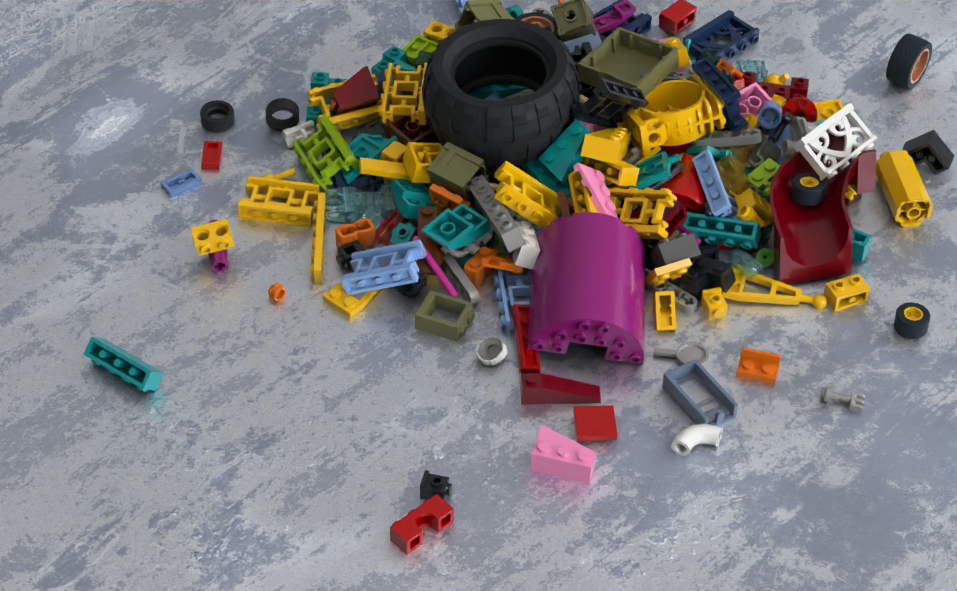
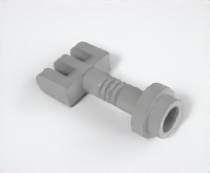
(855, 401)

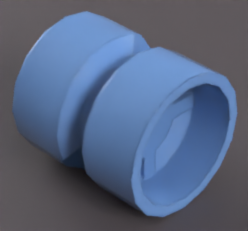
(770, 114)

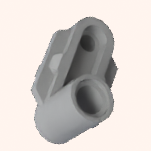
(799, 128)

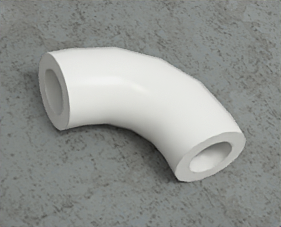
(696, 435)

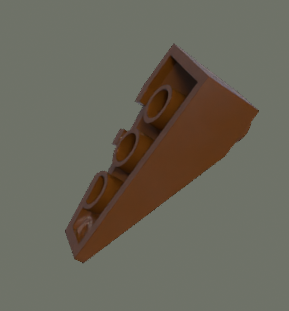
(425, 216)

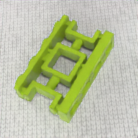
(331, 162)

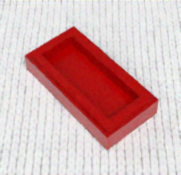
(211, 155)

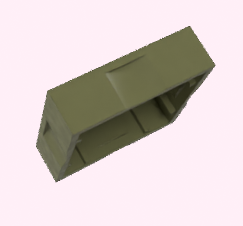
(629, 61)

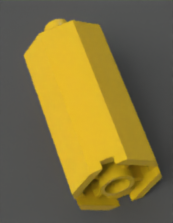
(903, 188)

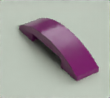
(612, 19)

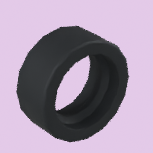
(279, 105)
(217, 107)

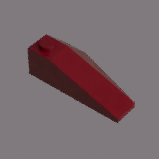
(550, 389)

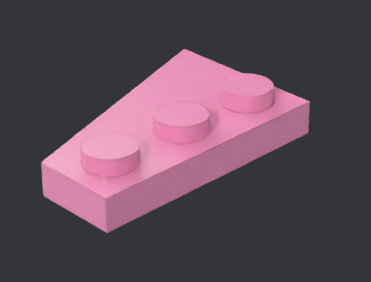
(595, 183)

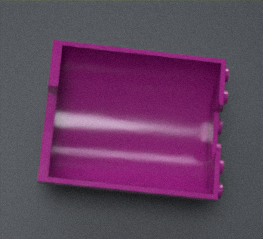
(588, 287)

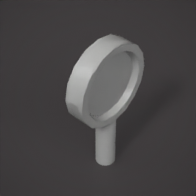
(685, 353)

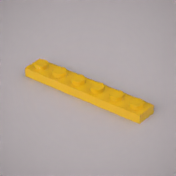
(318, 242)

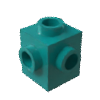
(403, 233)

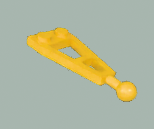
(736, 292)
(346, 303)

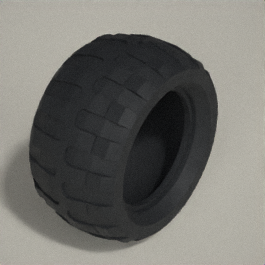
(500, 55)

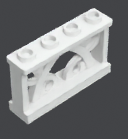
(811, 142)

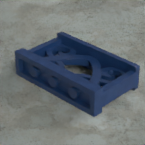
(722, 27)

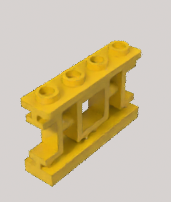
(403, 104)
(346, 120)
(526, 195)
(644, 198)
(274, 211)

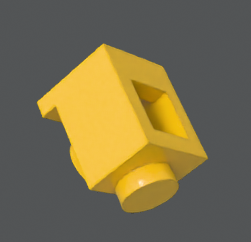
(714, 303)

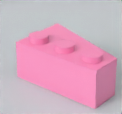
(562, 457)

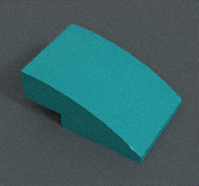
(410, 196)
(457, 227)

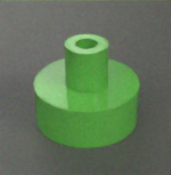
(768, 258)

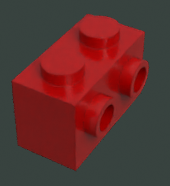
(677, 16)

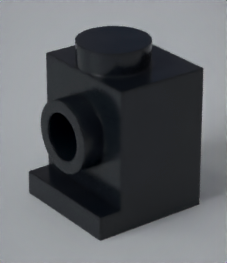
(345, 252)
(434, 484)

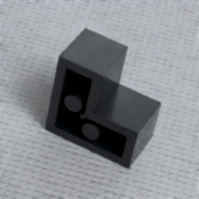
(931, 150)
(707, 274)

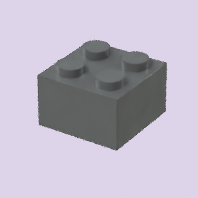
(675, 250)

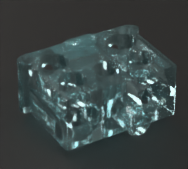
(752, 66)

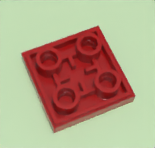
(595, 423)

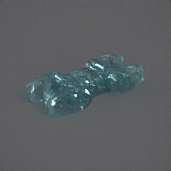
(352, 203)

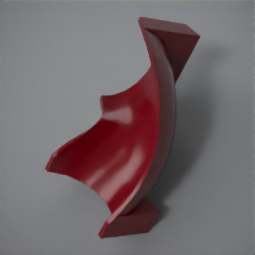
(817, 238)

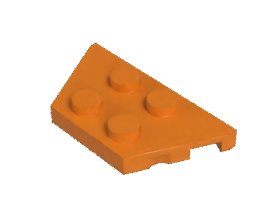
(498, 261)

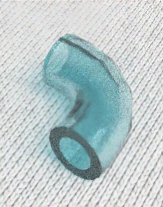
(744, 262)

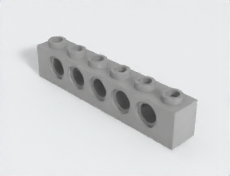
(496, 213)

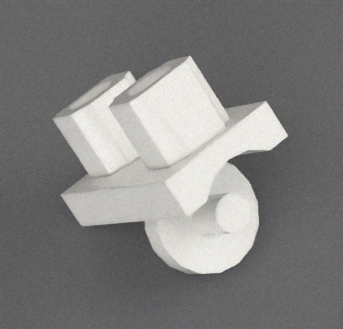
(304, 130)

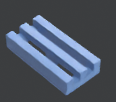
(181, 183)

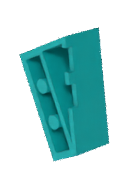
(566, 151)

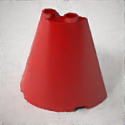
(687, 186)

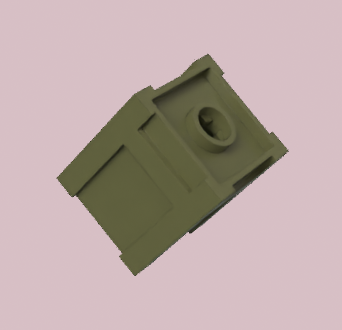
(481, 10)
(574, 19)
(454, 170)

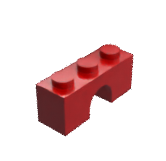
(432, 513)

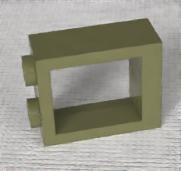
(440, 327)

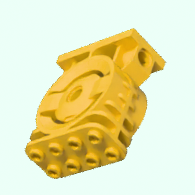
(675, 115)

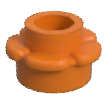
(277, 292)

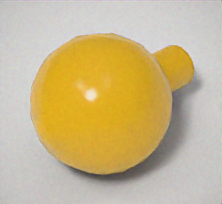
(775, 78)

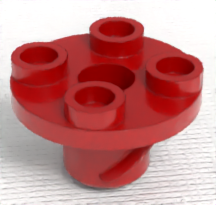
(802, 108)

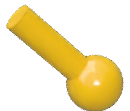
(282, 175)

